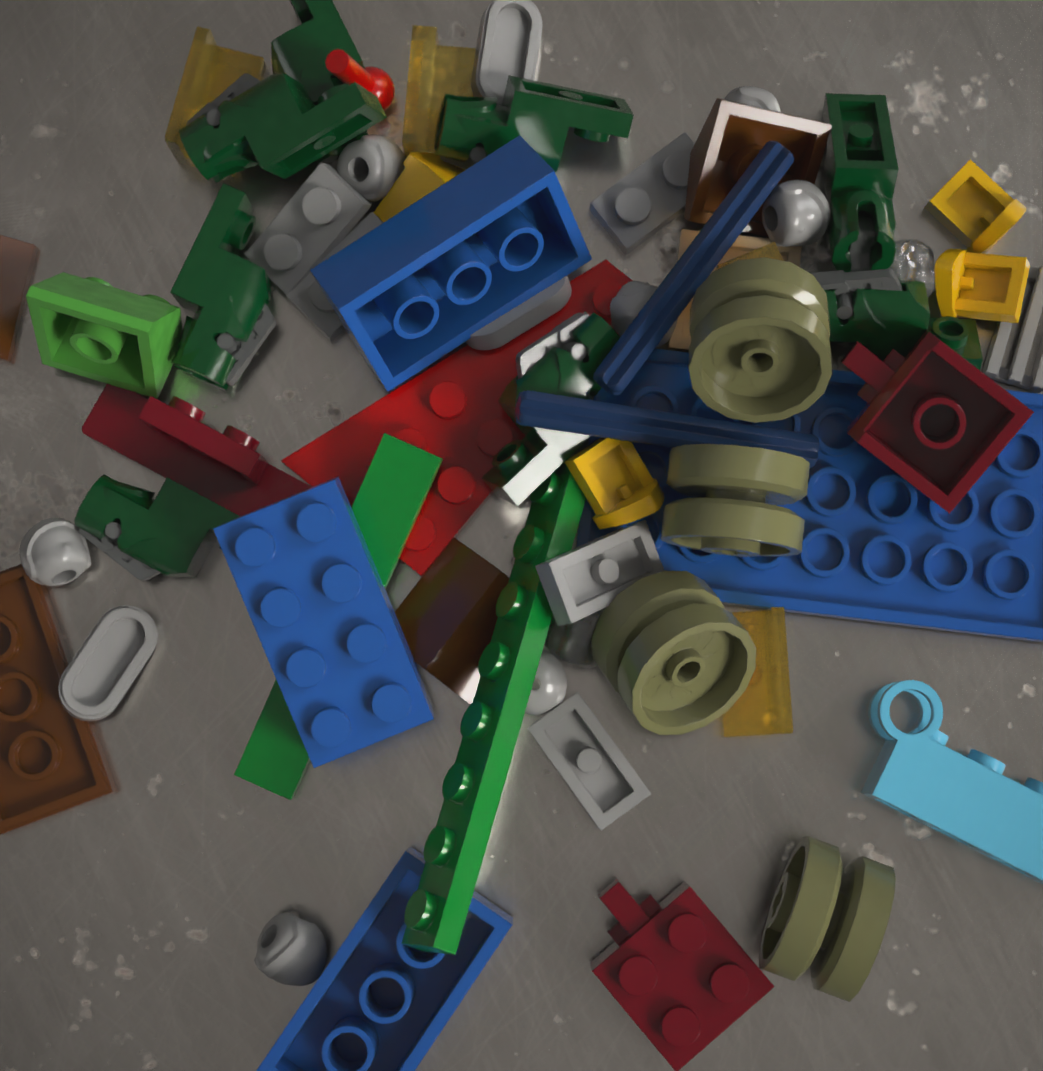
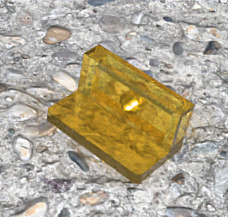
(431, 75)
(206, 76)
(767, 700)

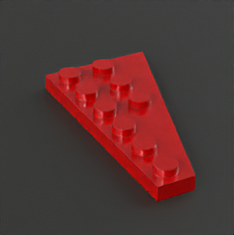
(449, 414)

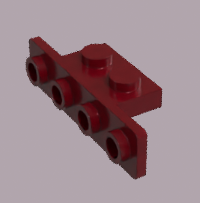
(185, 450)

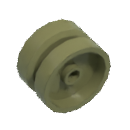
(760, 340)
(735, 500)
(673, 652)
(827, 918)

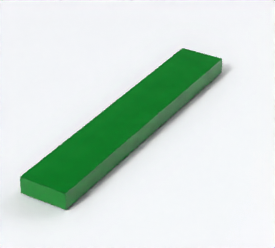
(386, 515)

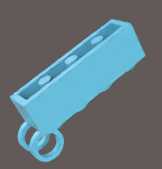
(954, 792)

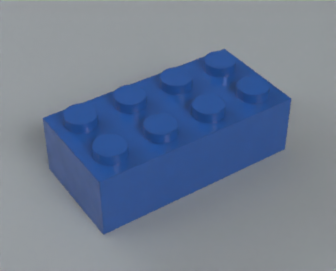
(453, 262)
(325, 622)
(383, 999)

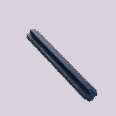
(693, 268)
(653, 426)

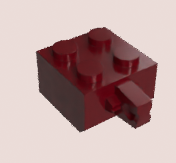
(932, 416)
(676, 970)

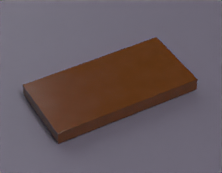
(45, 753)

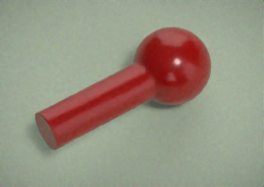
(370, 77)

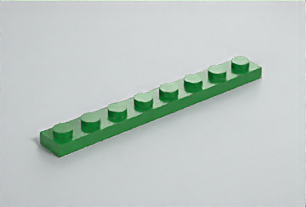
(492, 723)

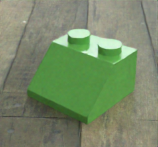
(105, 332)

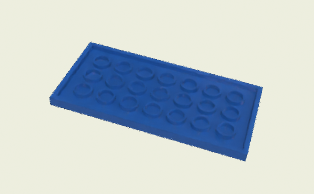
(868, 535)

